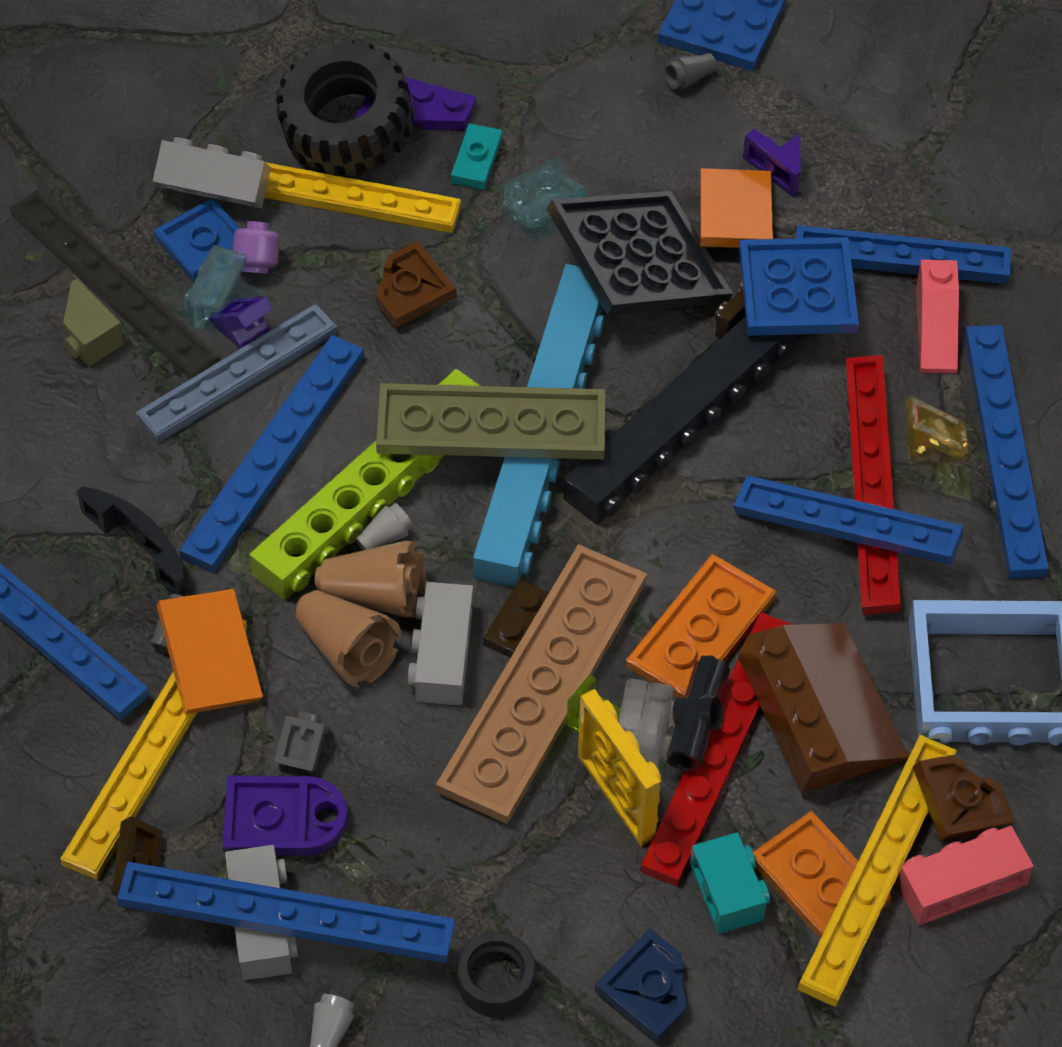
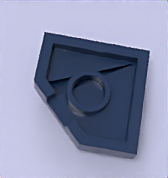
(647, 985)

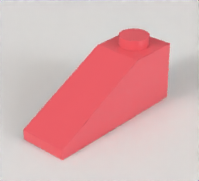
(938, 316)

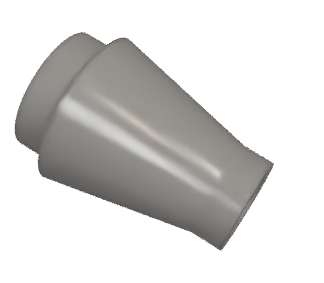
(386, 528)
(330, 1020)

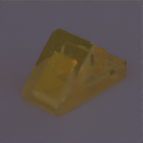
(934, 429)

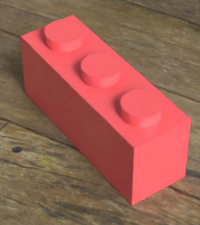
(964, 874)

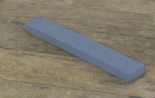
(236, 373)

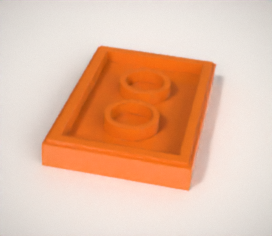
(734, 206)
(209, 651)
(808, 869)

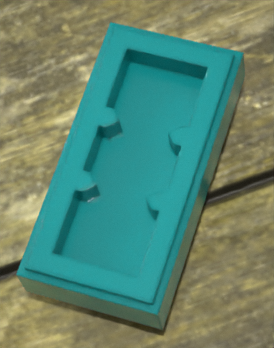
(476, 156)

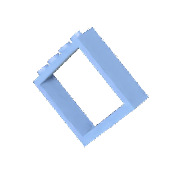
(980, 618)

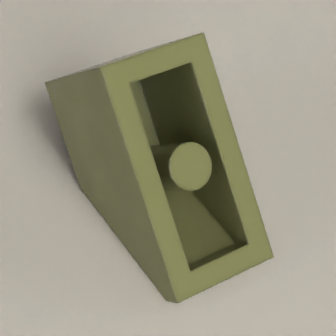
(89, 326)

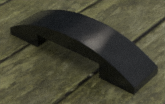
(109, 511)

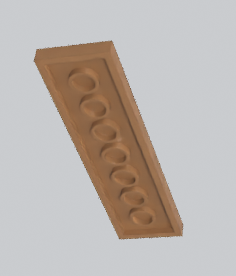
(532, 693)

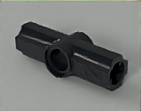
(698, 714)

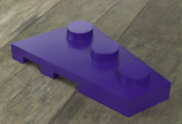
(435, 106)

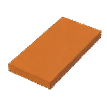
(703, 620)

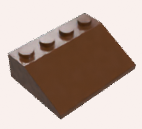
(820, 703)

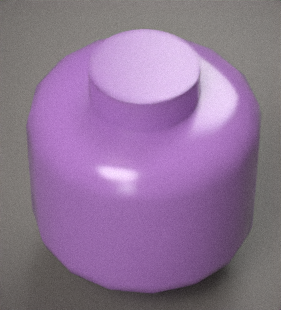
(258, 245)

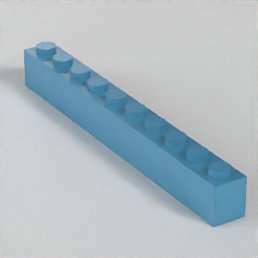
(524, 481)

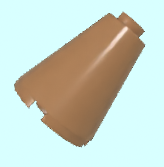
(376, 578)
(349, 635)

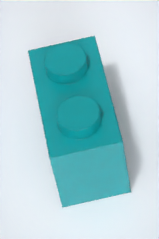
(729, 882)

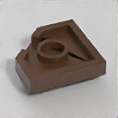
(412, 285)
(961, 800)

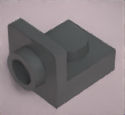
(301, 741)

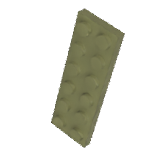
(491, 421)

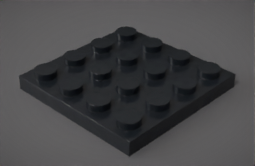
(639, 252)

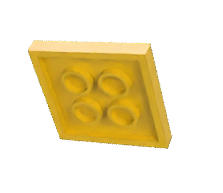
(618, 767)

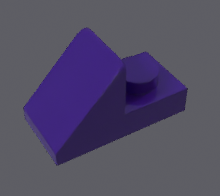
(781, 161)
(243, 320)

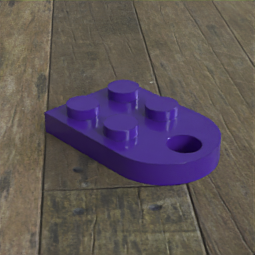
(282, 814)

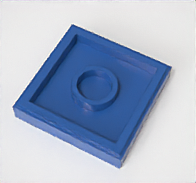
(193, 235)

